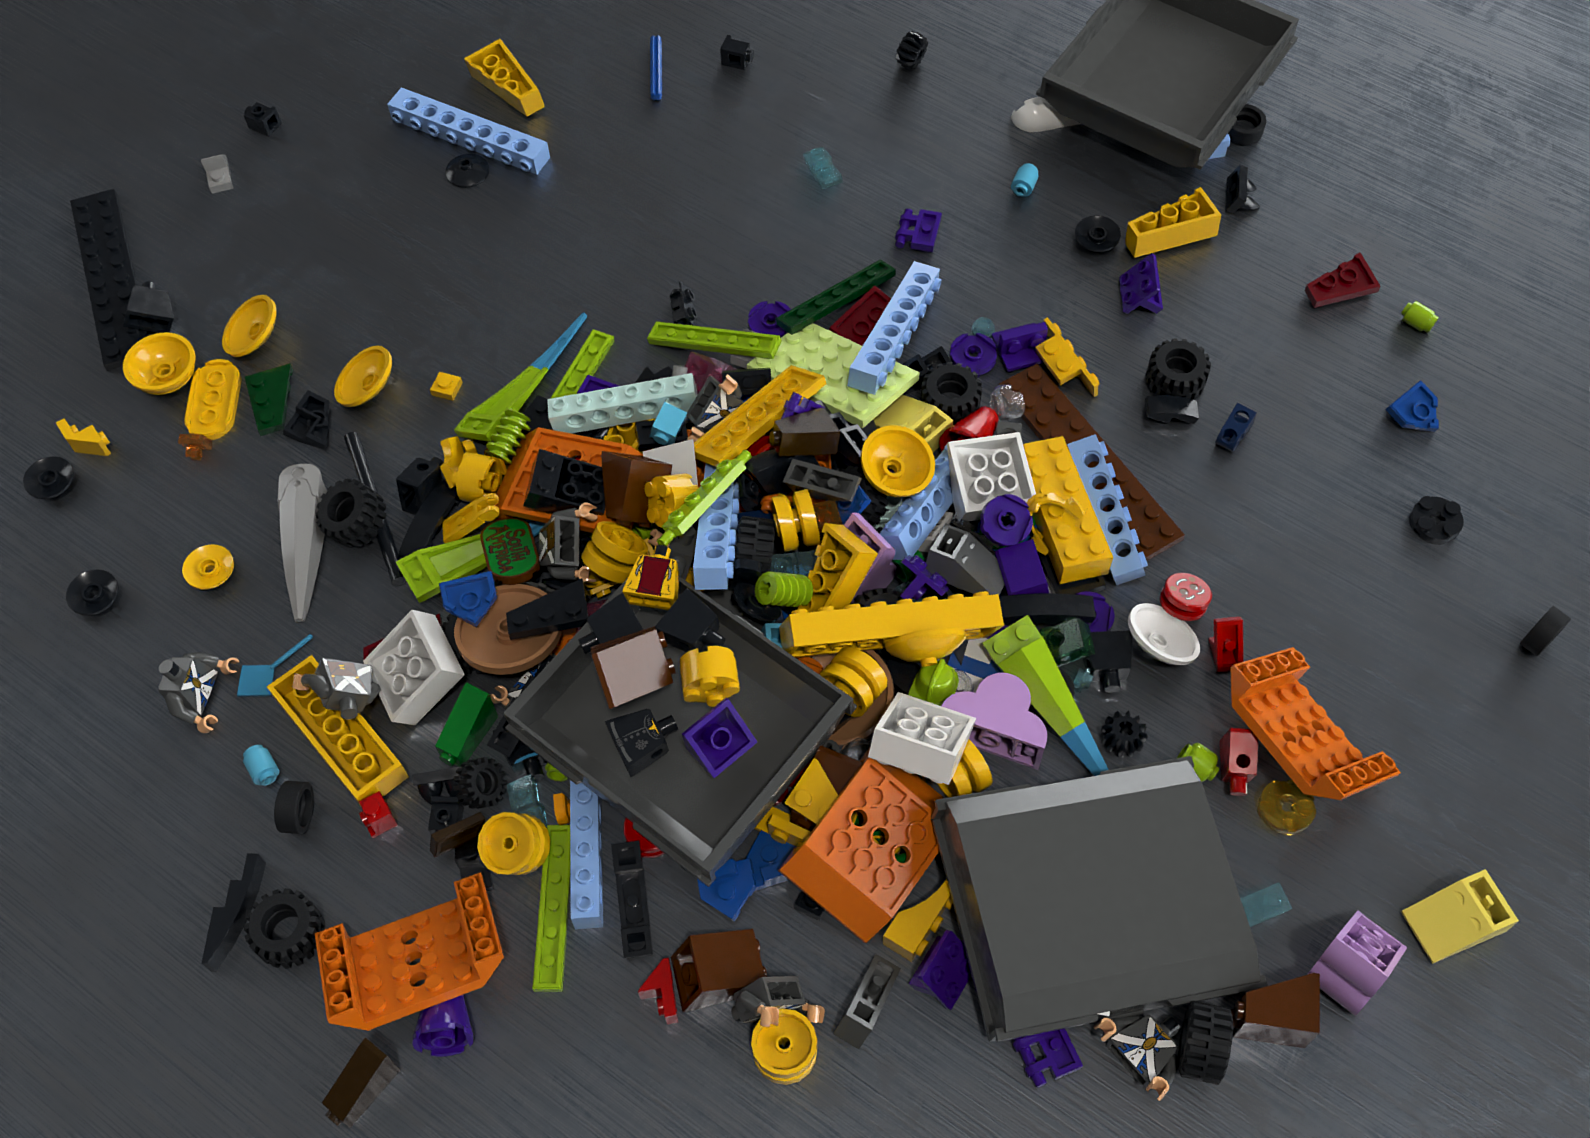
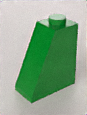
(466, 725)

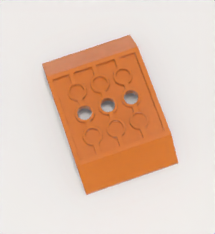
(516, 480)
(1300, 731)
(845, 866)
(371, 977)

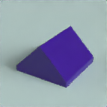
(1022, 569)
(718, 738)

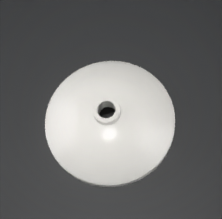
(1163, 635)

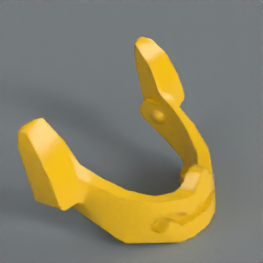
(1041, 498)

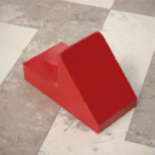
(1227, 643)
(661, 984)

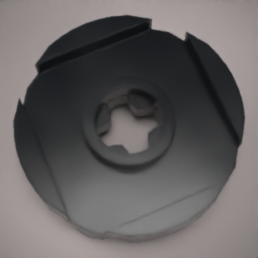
(1445, 510)

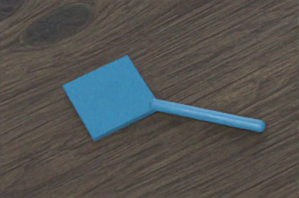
(256, 677)

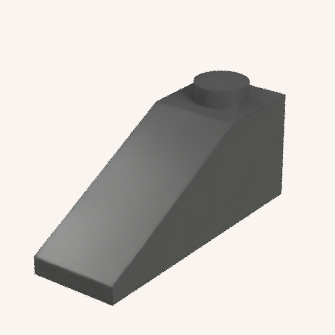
(821, 481)
(867, 1002)

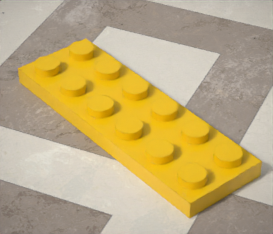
(755, 416)

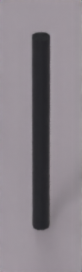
(384, 537)

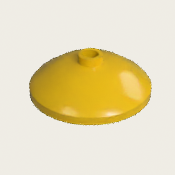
(249, 326)
(363, 376)
(926, 645)

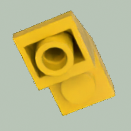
(86, 440)

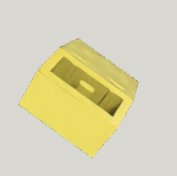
(918, 416)
(1460, 916)

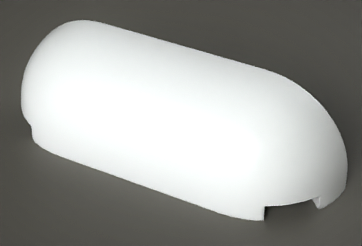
(1039, 116)

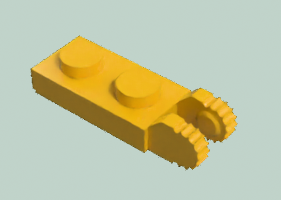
(470, 517)

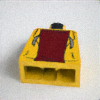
(653, 580)

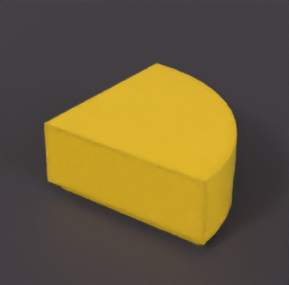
(469, 446)

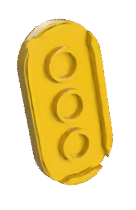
(213, 399)

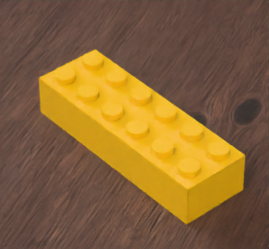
(1074, 543)
(346, 746)

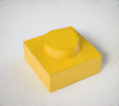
(446, 386)

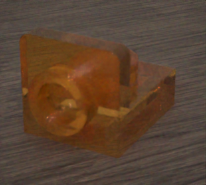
(826, 513)

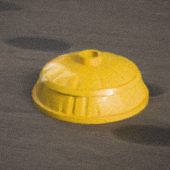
(160, 363)
(905, 454)

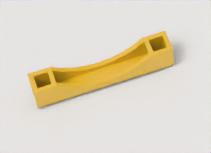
(912, 926)

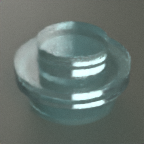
(984, 326)
(1083, 679)

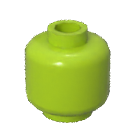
(1203, 759)

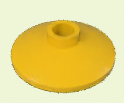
(202, 560)

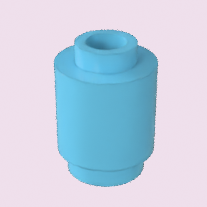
(1025, 180)
(260, 765)

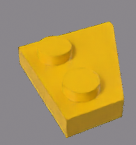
(812, 793)

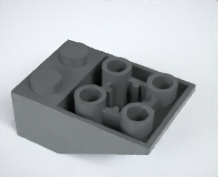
(964, 562)

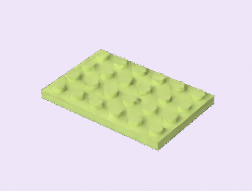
(832, 356)

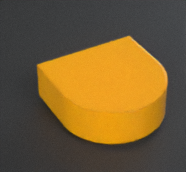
(561, 808)

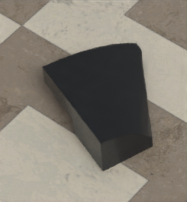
(310, 421)

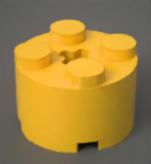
(478, 476)
(667, 495)
(709, 675)

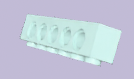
(620, 404)

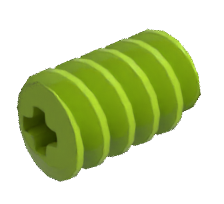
(507, 435)
(783, 589)

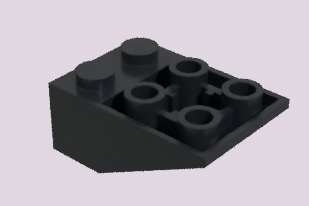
(564, 484)

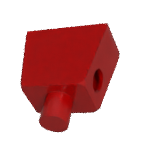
(1238, 759)

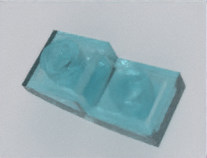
(822, 168)
(794, 562)
(524, 798)
(1265, 904)

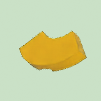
(453, 456)

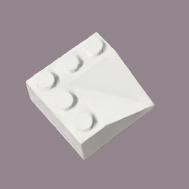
(985, 470)
(414, 667)
(921, 738)

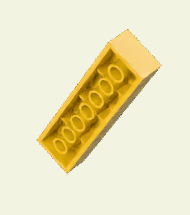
(871, 627)

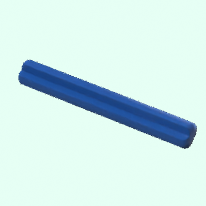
(655, 67)

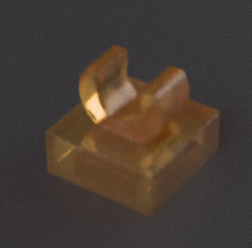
(194, 445)

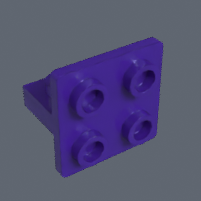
(1141, 286)
(1018, 345)
(918, 585)
(943, 970)

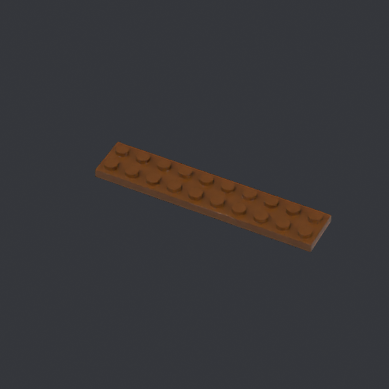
(1053, 416)

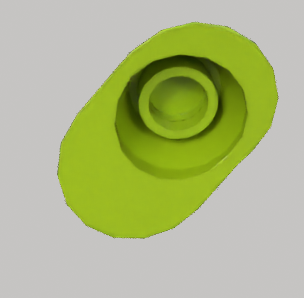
(935, 683)

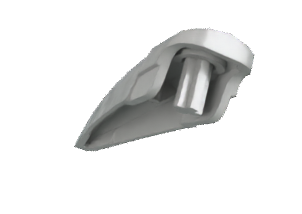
(301, 538)

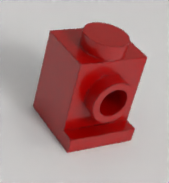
(376, 815)

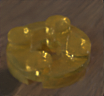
(1279, 820)

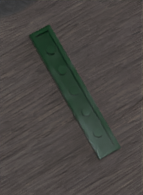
(835, 297)

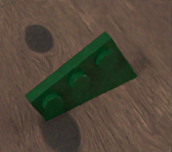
(268, 397)

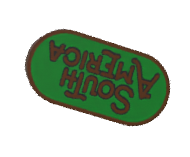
(510, 550)

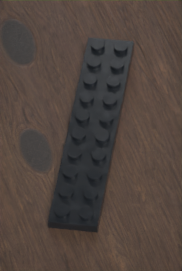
(107, 272)

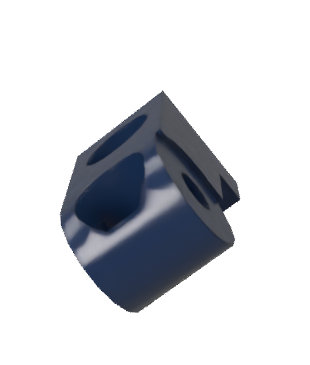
(1235, 427)

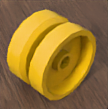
(795, 520)
(613, 551)
(856, 676)
(970, 774)
(513, 843)
(788, 1064)

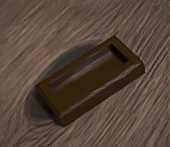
(456, 834)

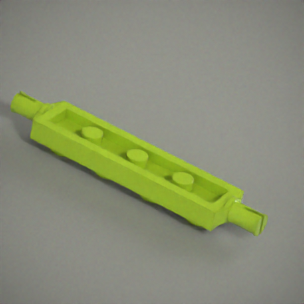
(699, 501)

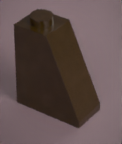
(805, 434)
(359, 1084)

